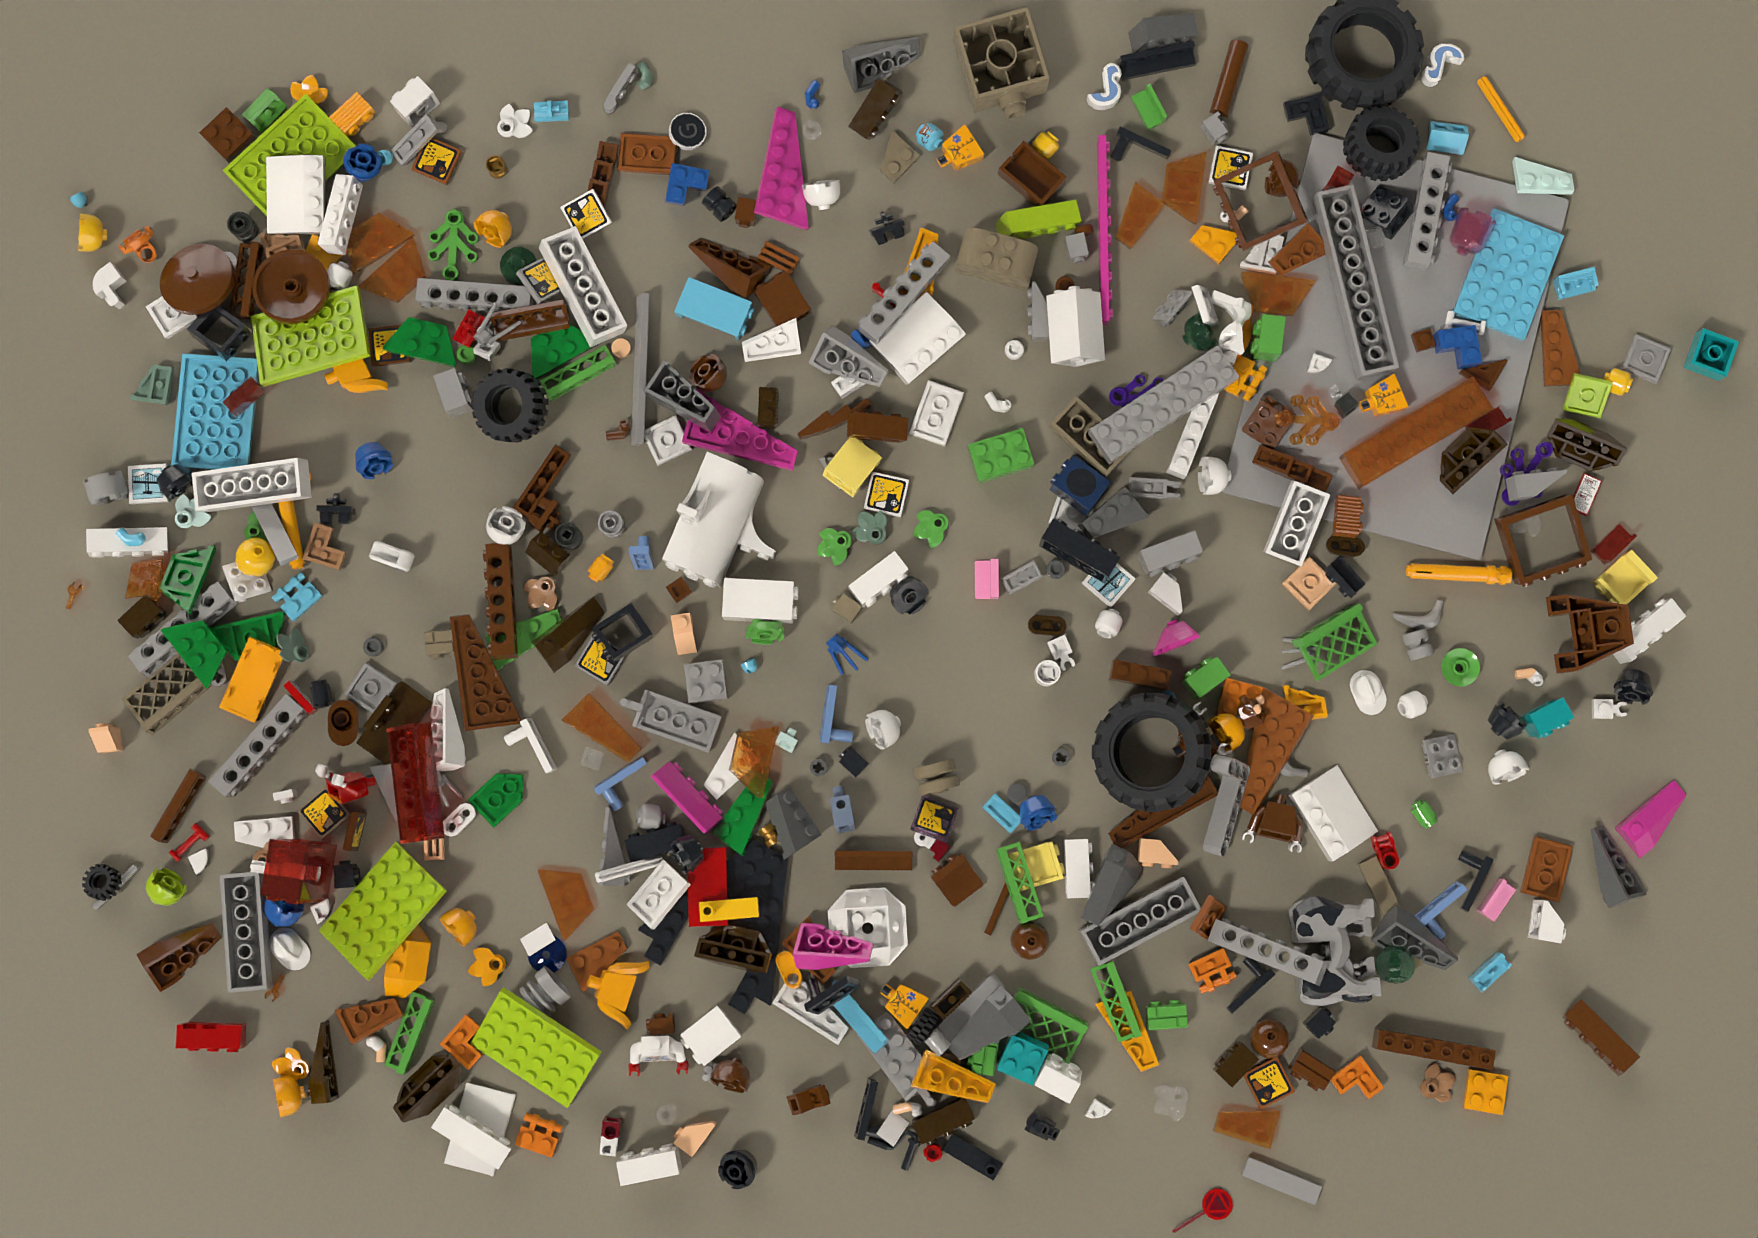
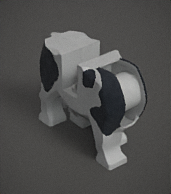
(1333, 923)

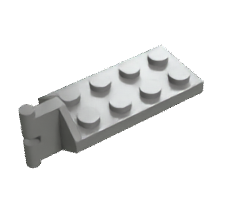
(674, 720)
(899, 1059)

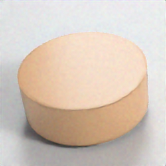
(621, 348)

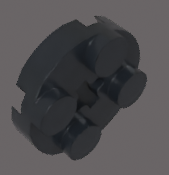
(903, 589)

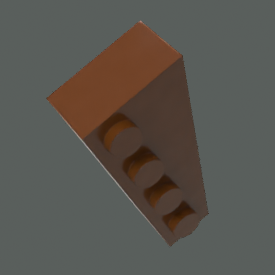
(1600, 1038)

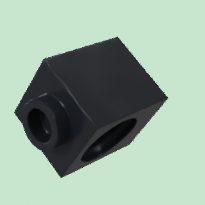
(853, 762)

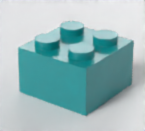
(1711, 354)
(1547, 717)
(1022, 1057)

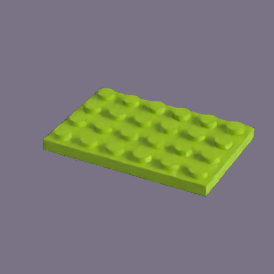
(299, 131)
(325, 341)
(382, 910)
(535, 1047)

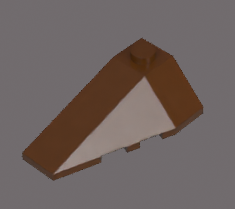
(735, 271)
(173, 956)

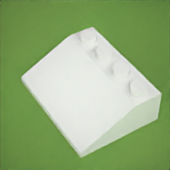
(295, 194)
(918, 338)
(1333, 813)

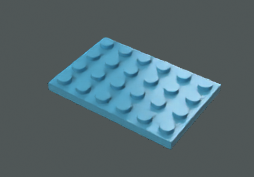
(1509, 275)
(204, 427)

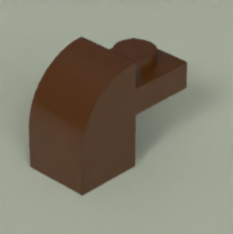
(808, 1099)

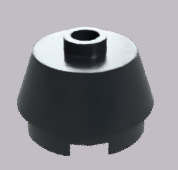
(174, 480)
(1634, 686)
(1505, 721)
(687, 853)
(738, 1168)

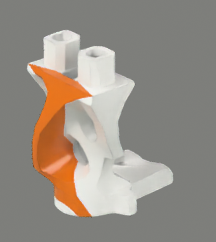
(1236, 335)

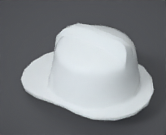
(1368, 692)
(289, 949)

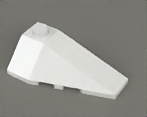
(446, 733)

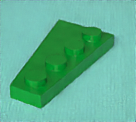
(739, 821)

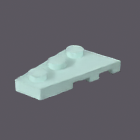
(1540, 179)

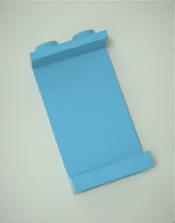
(714, 308)

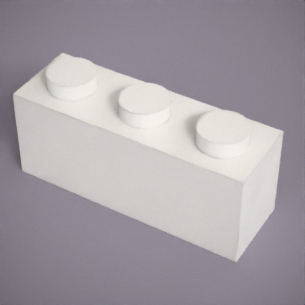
(1077, 868)

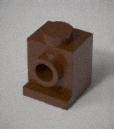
(661, 1024)

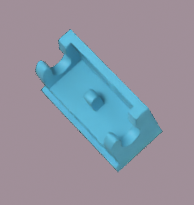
(1575, 283)
(1489, 971)

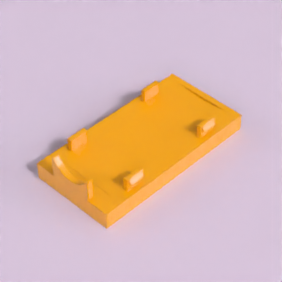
(252, 680)

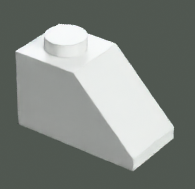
(1167, 592)

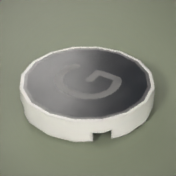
(687, 131)

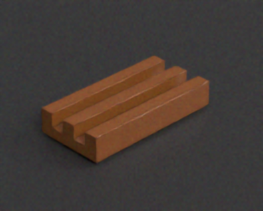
(764, 251)

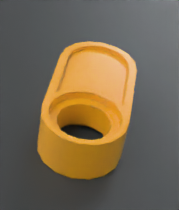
(787, 966)

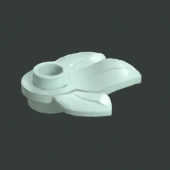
(187, 508)

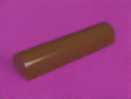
(1229, 77)
(542, 481)
(178, 806)

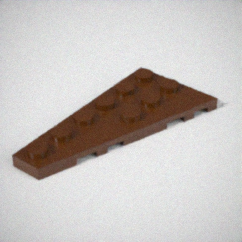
(481, 689)

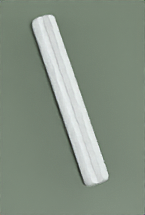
(627, 869)

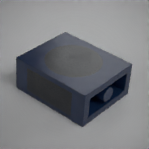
(1079, 485)

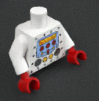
(657, 1049)

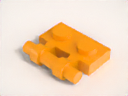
(1245, 369)

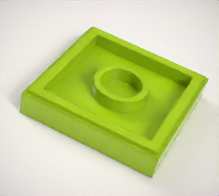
(1587, 395)

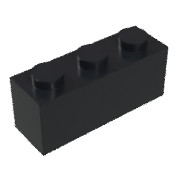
(653, 842)

